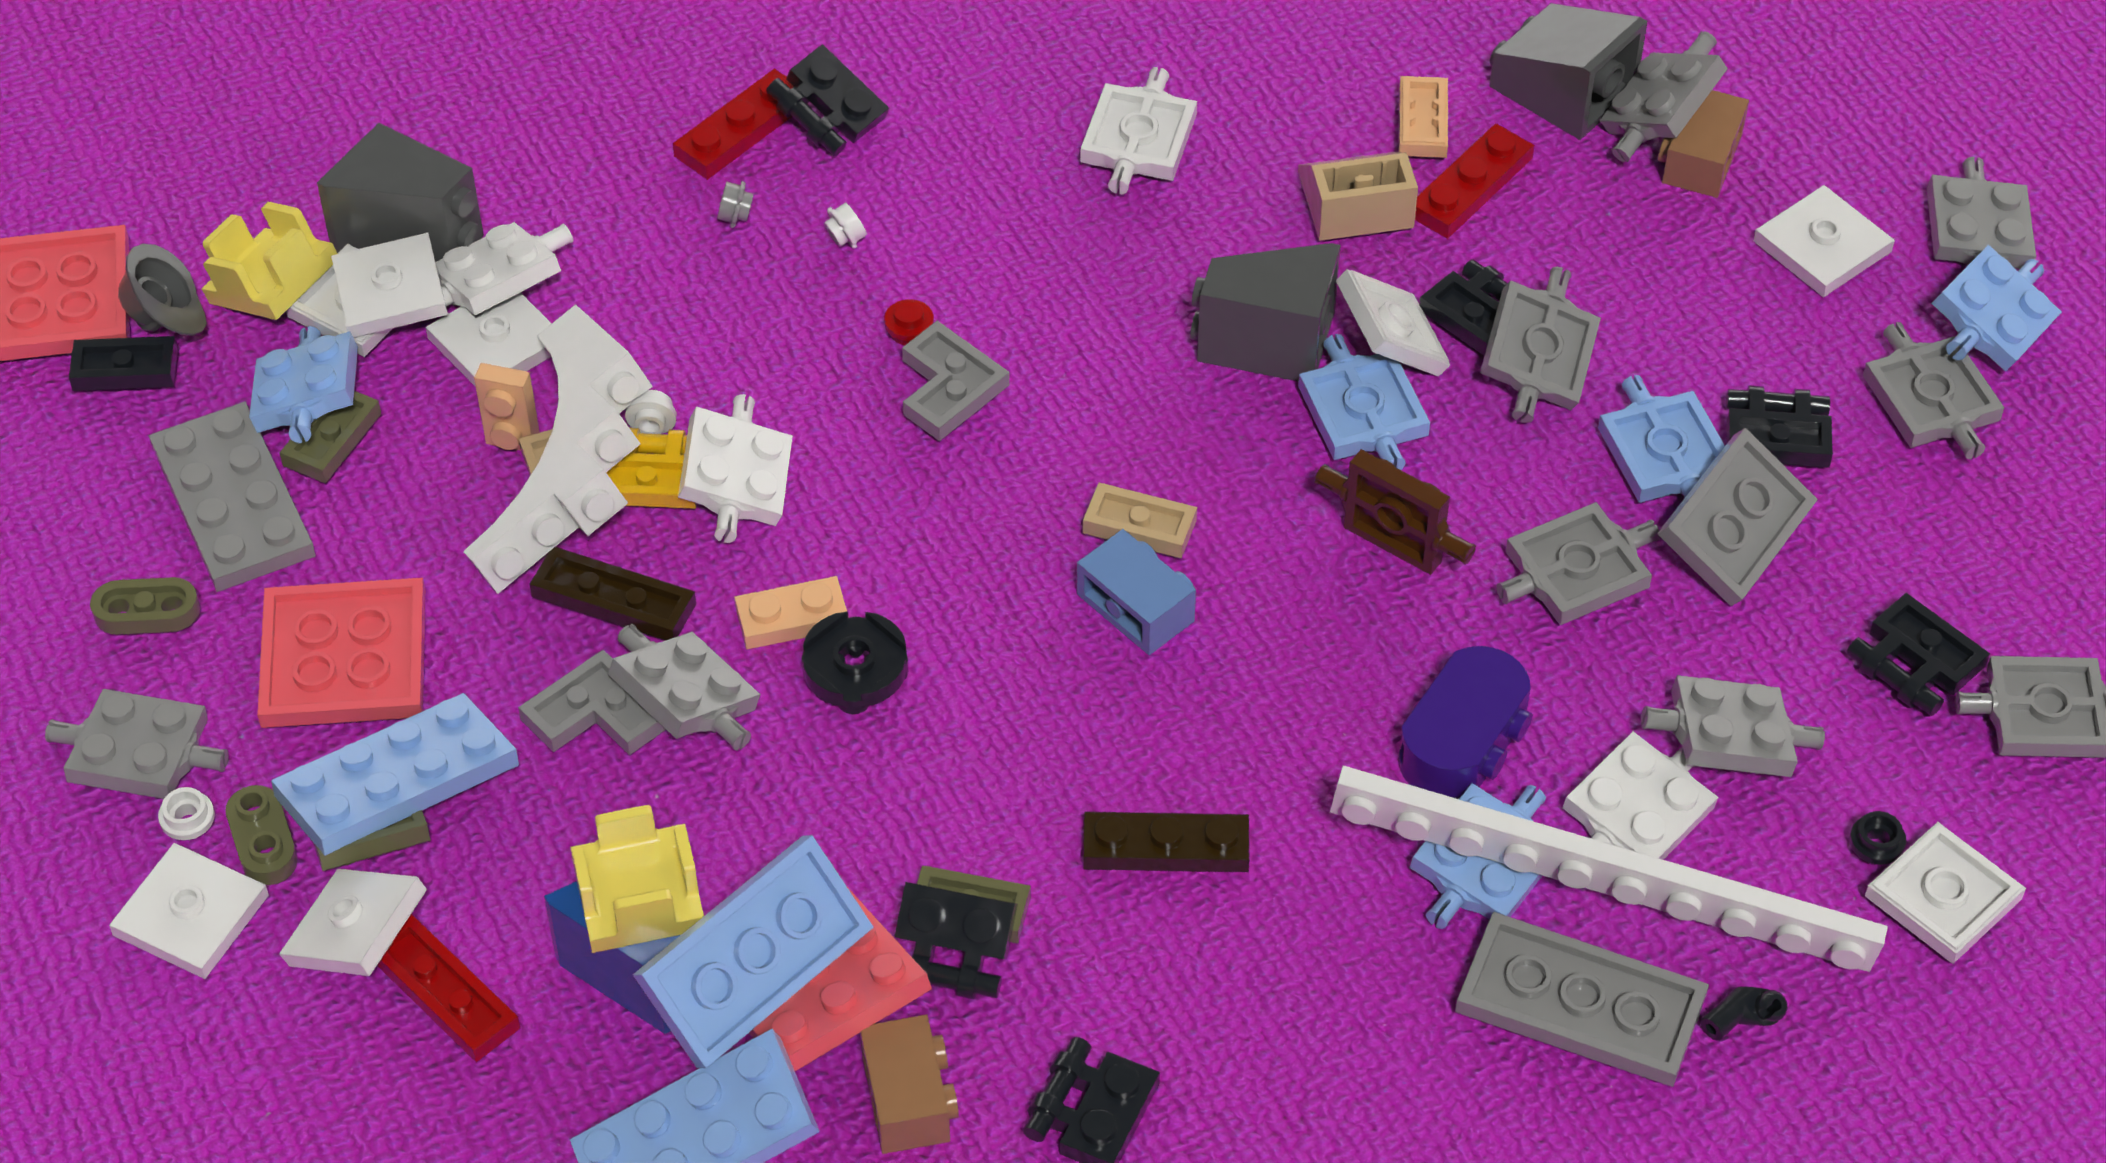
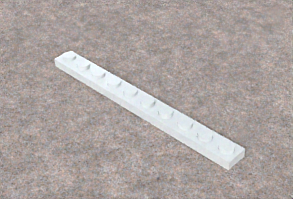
(1608, 869)

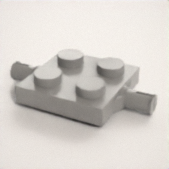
(1663, 95)
(1979, 212)
(1540, 345)
(1932, 392)
(1578, 563)
(684, 685)
(2043, 706)
(1733, 726)
(136, 744)

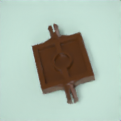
(1396, 511)

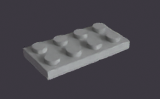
(231, 496)
(1582, 998)

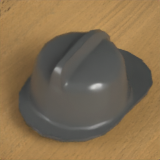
(160, 292)

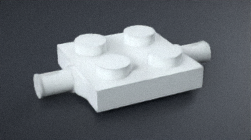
(1138, 131)
(499, 266)
(735, 467)
(1641, 799)

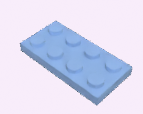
(394, 773)
(753, 951)
(730, 1112)

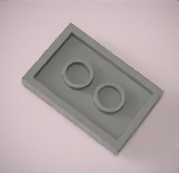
(1737, 516)

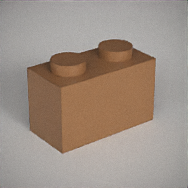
(1706, 145)
(906, 1084)

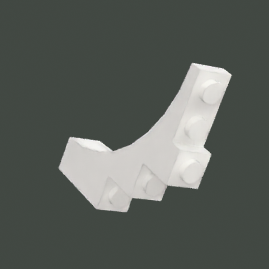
(586, 441)

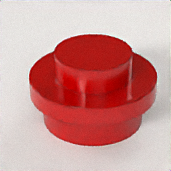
(907, 320)

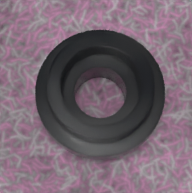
(1882, 827)

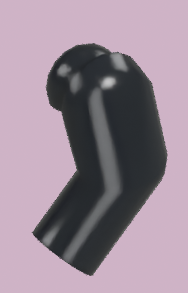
(1745, 1007)

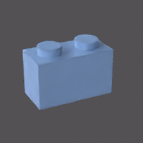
(1136, 591)

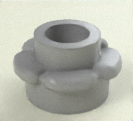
(734, 203)

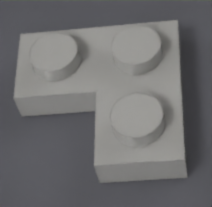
(959, 380)
(587, 698)

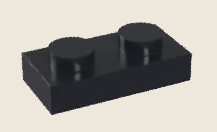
(123, 363)

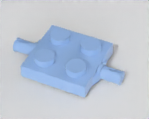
(1996, 308)
(303, 382)
(1363, 404)
(1660, 441)
(1477, 881)

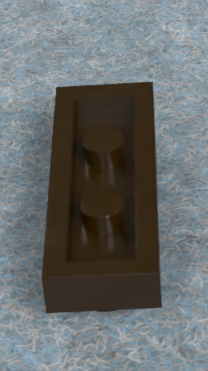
(613, 593)
(1166, 842)

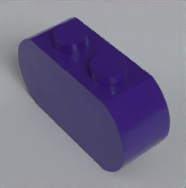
(1466, 722)

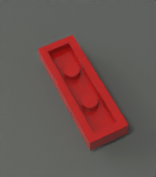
(731, 128)
(1472, 180)
(448, 991)

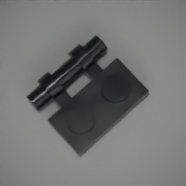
(836, 93)
(1466, 305)
(1787, 424)
(1925, 642)
(960, 923)
(1108, 1112)

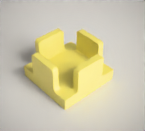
(264, 272)
(636, 880)

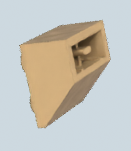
(1360, 194)

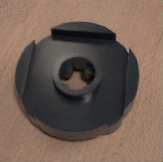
(859, 685)

